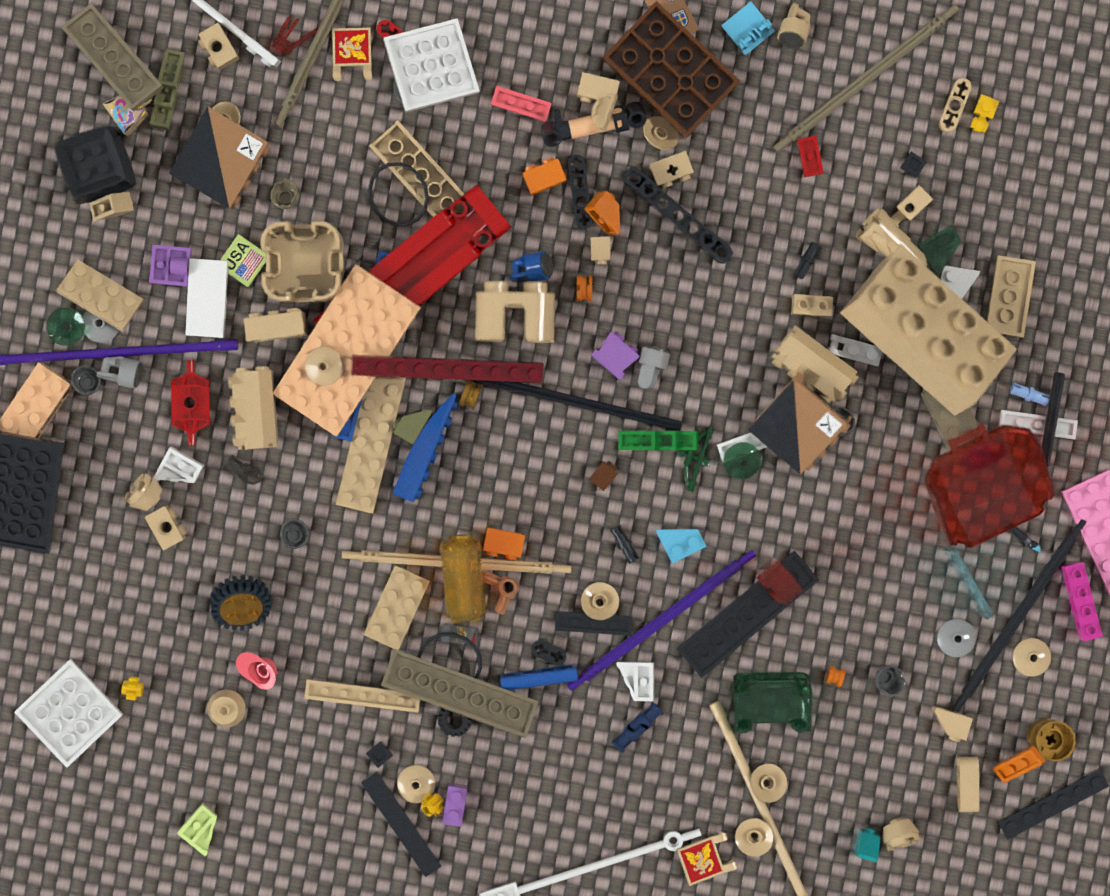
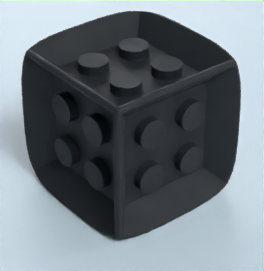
(94, 164)

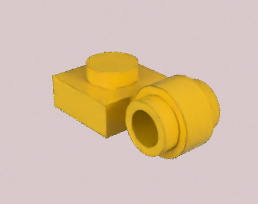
(985, 109)

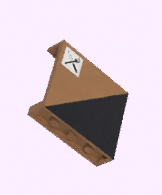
(220, 158)
(798, 426)

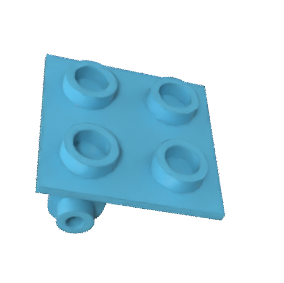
(748, 28)

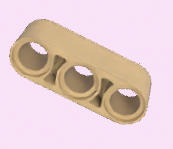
(968, 784)

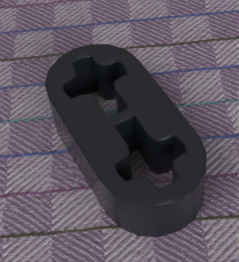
(551, 648)

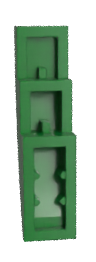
(658, 440)

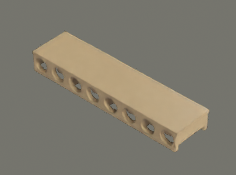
(400, 146)

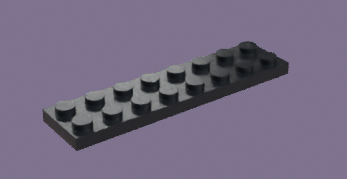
(741, 620)

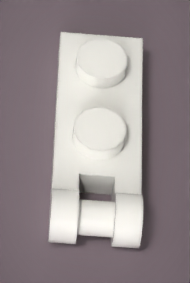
(855, 350)

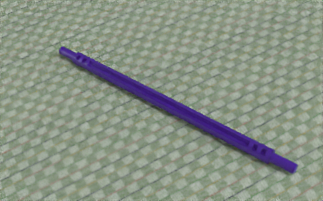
(661, 620)

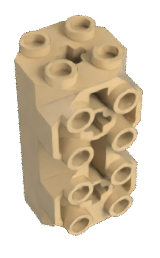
(821, 368)
(254, 407)

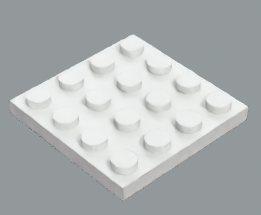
(431, 65)
(68, 713)

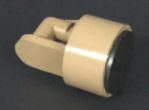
(793, 30)

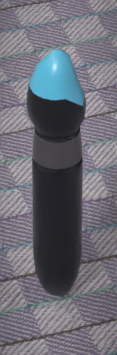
(1026, 539)

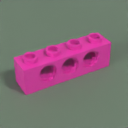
(1081, 601)

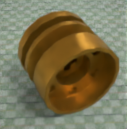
(1061, 742)

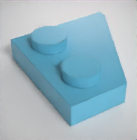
(680, 542)

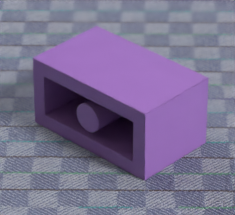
(455, 804)

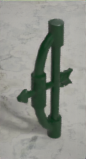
(691, 483)

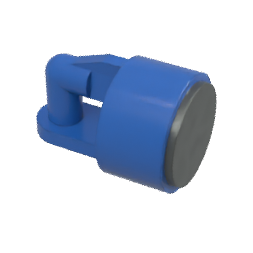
(537, 266)

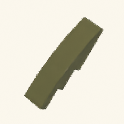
(166, 98)

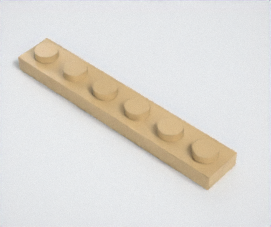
(360, 695)

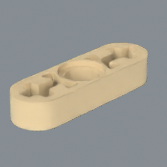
(955, 90)

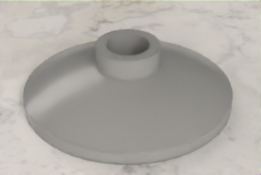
(98, 334)
(947, 634)

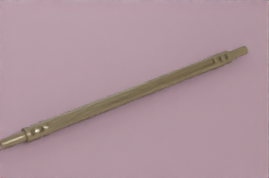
(309, 60)
(866, 78)

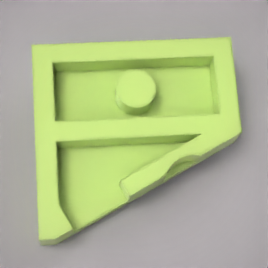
(199, 829)

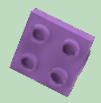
(170, 265)

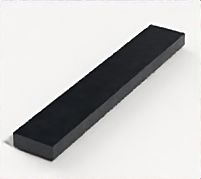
(401, 824)

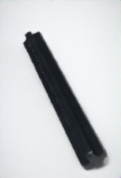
(1052, 415)

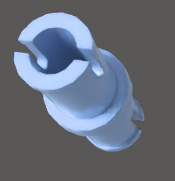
(1029, 394)

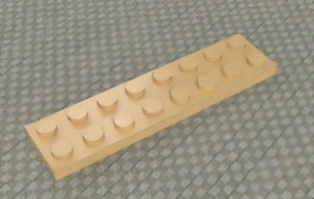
(370, 444)

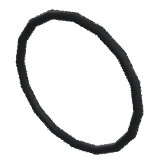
(422, 182)
(460, 637)

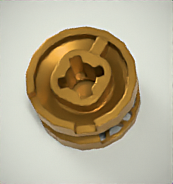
(470, 394)

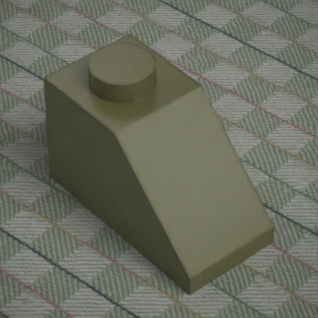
(411, 425)

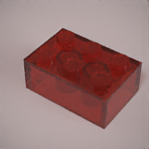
(778, 579)

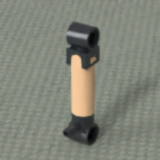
(585, 125)

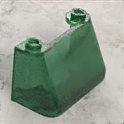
(772, 699)

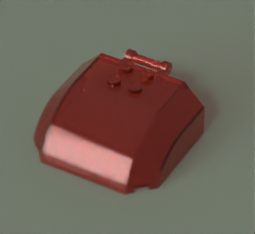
(988, 483)

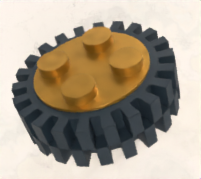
(240, 602)

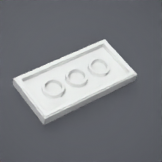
(207, 298)

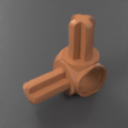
(500, 583)

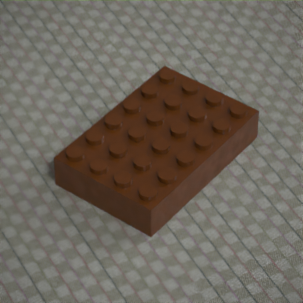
(671, 70)

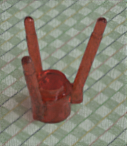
(281, 42)

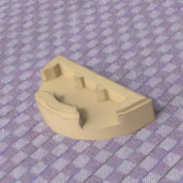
(603, 110)

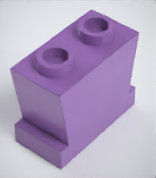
(616, 354)

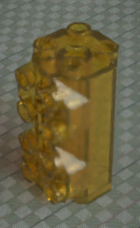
(463, 578)

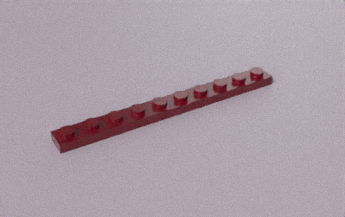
(446, 368)

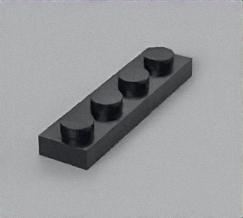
(582, 623)

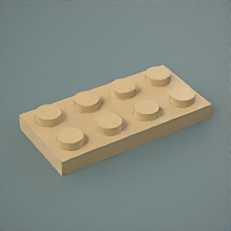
(100, 295)
(1010, 295)
(396, 607)

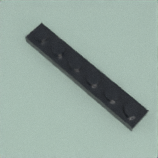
(1053, 804)

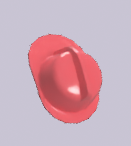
(257, 670)

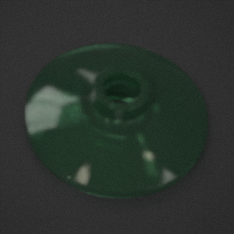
(56, 323)
(738, 453)

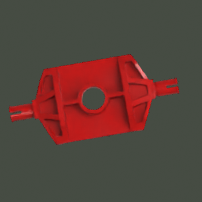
(192, 418)

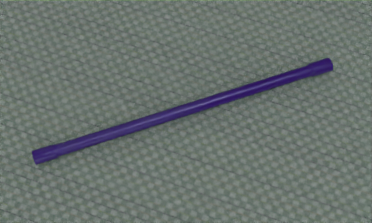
(221, 345)

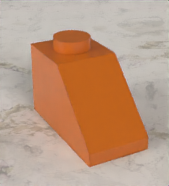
(605, 212)

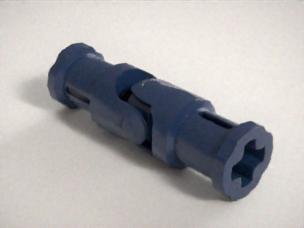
(640, 724)

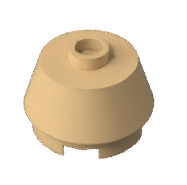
(144, 492)
(226, 708)
(900, 834)

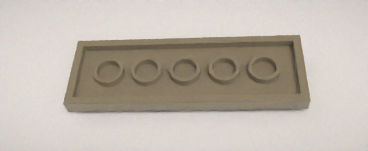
(112, 57)

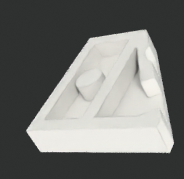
(958, 279)
(178, 467)
(639, 679)

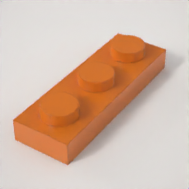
(1019, 764)

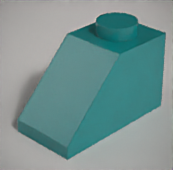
(867, 844)

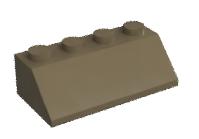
(946, 422)

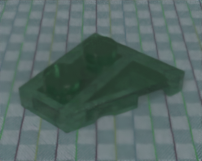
(940, 248)

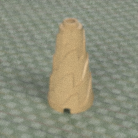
(885, 235)

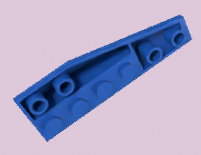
(423, 453)

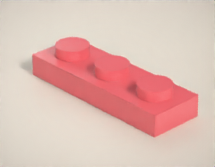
(521, 104)

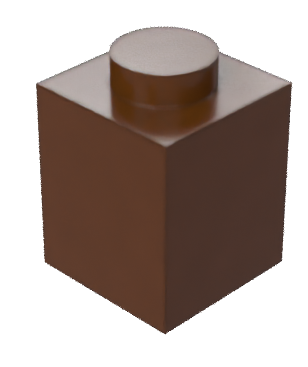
(604, 475)

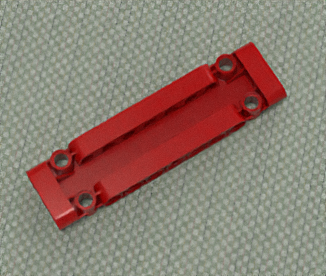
(441, 248)

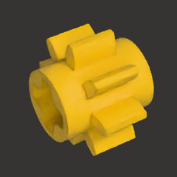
(132, 688)
(432, 804)

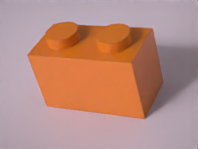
(544, 176)
(504, 542)

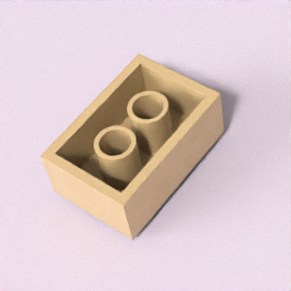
(275, 325)

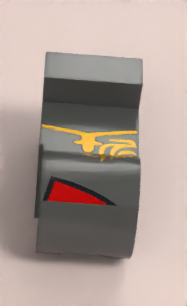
(467, 631)

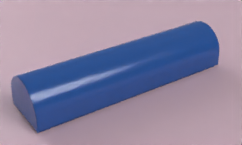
(539, 677)

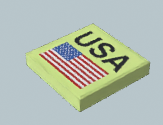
(244, 260)

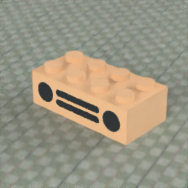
(36, 402)

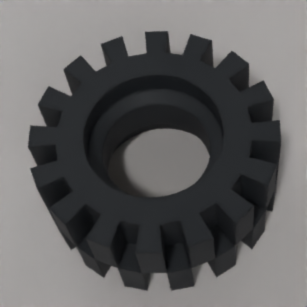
(453, 730)

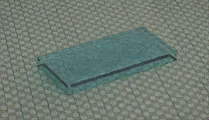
(968, 582)

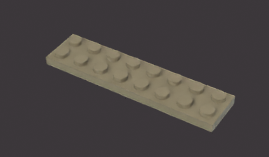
(459, 693)

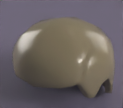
(285, 194)

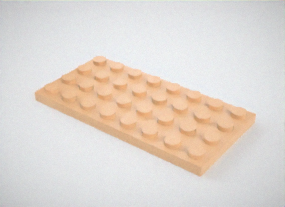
(360, 320)

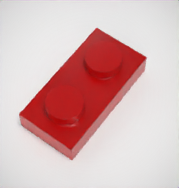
(810, 156)

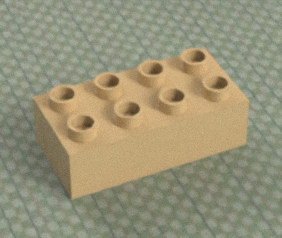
(928, 331)

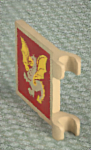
(351, 49)
(702, 859)

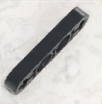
(577, 192)

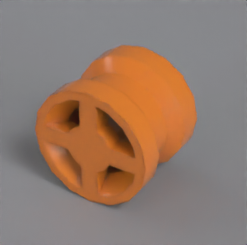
(835, 676)

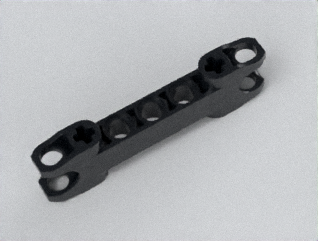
(652, 198)

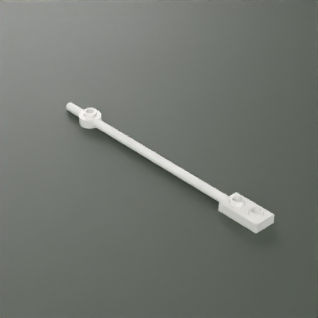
(253, 46)
(512, 889)

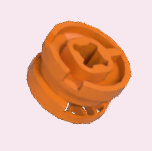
(584, 288)

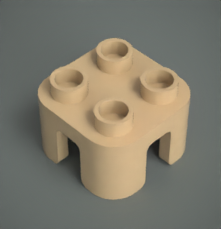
(302, 262)
(497, 299)

